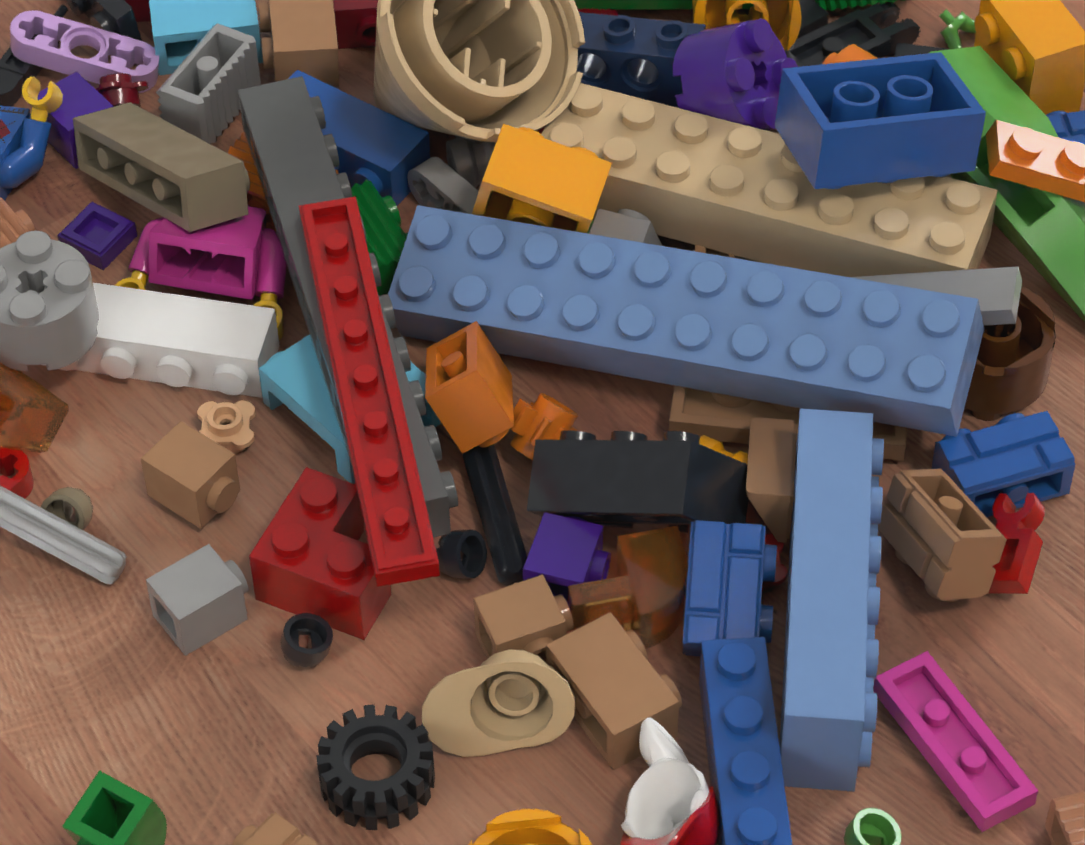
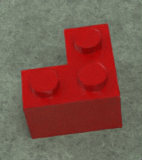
(315, 559)

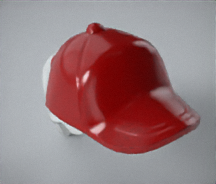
(670, 798)

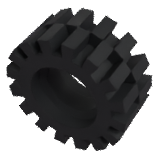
(376, 736)

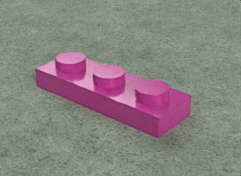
(955, 741)

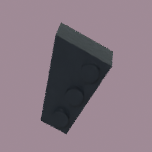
(636, 480)

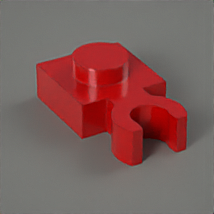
(1022, 546)

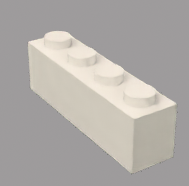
(180, 340)

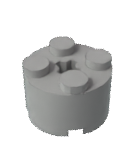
(45, 303)

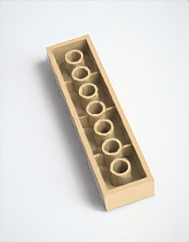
(750, 198)

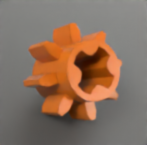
(540, 422)

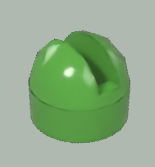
(872, 827)

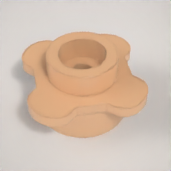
(237, 433)

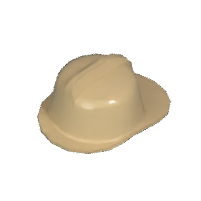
(499, 706)

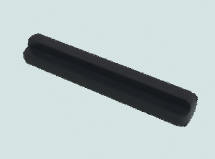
(496, 513)

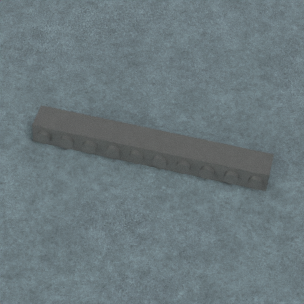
(298, 169)

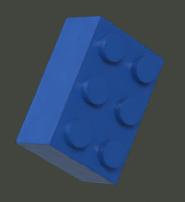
(879, 120)

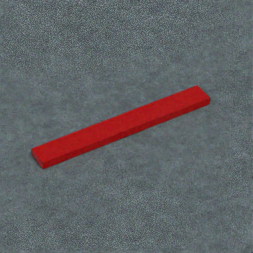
(368, 394)

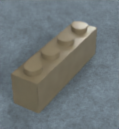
(161, 166)

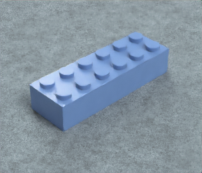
(832, 602)

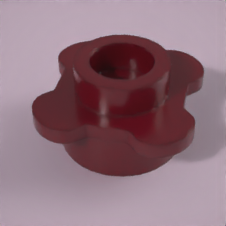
(120, 89)

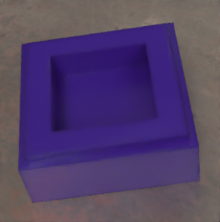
(99, 234)

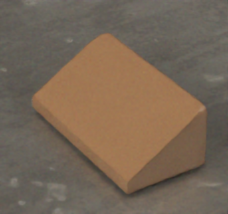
(772, 473)

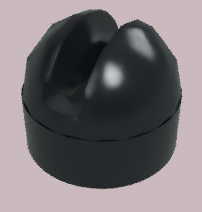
(462, 545)
(319, 640)

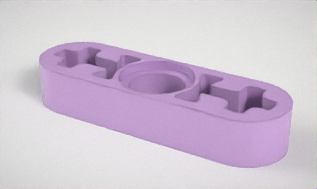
(50, 29)

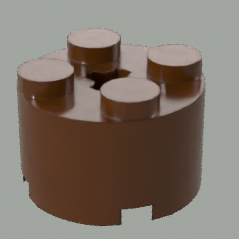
(1013, 361)

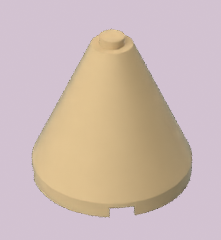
(476, 63)

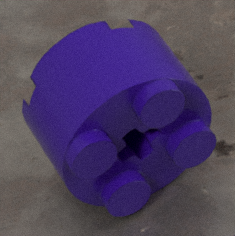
(732, 73)

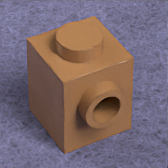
(191, 475)
(521, 618)

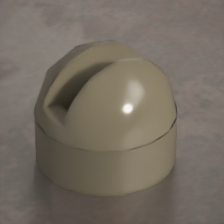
(62, 503)

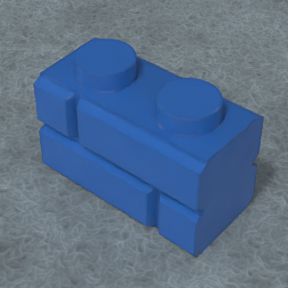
(1008, 458)
(726, 583)

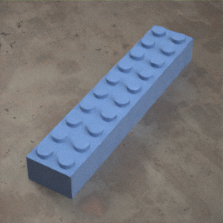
(691, 318)

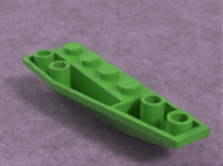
(1037, 222)

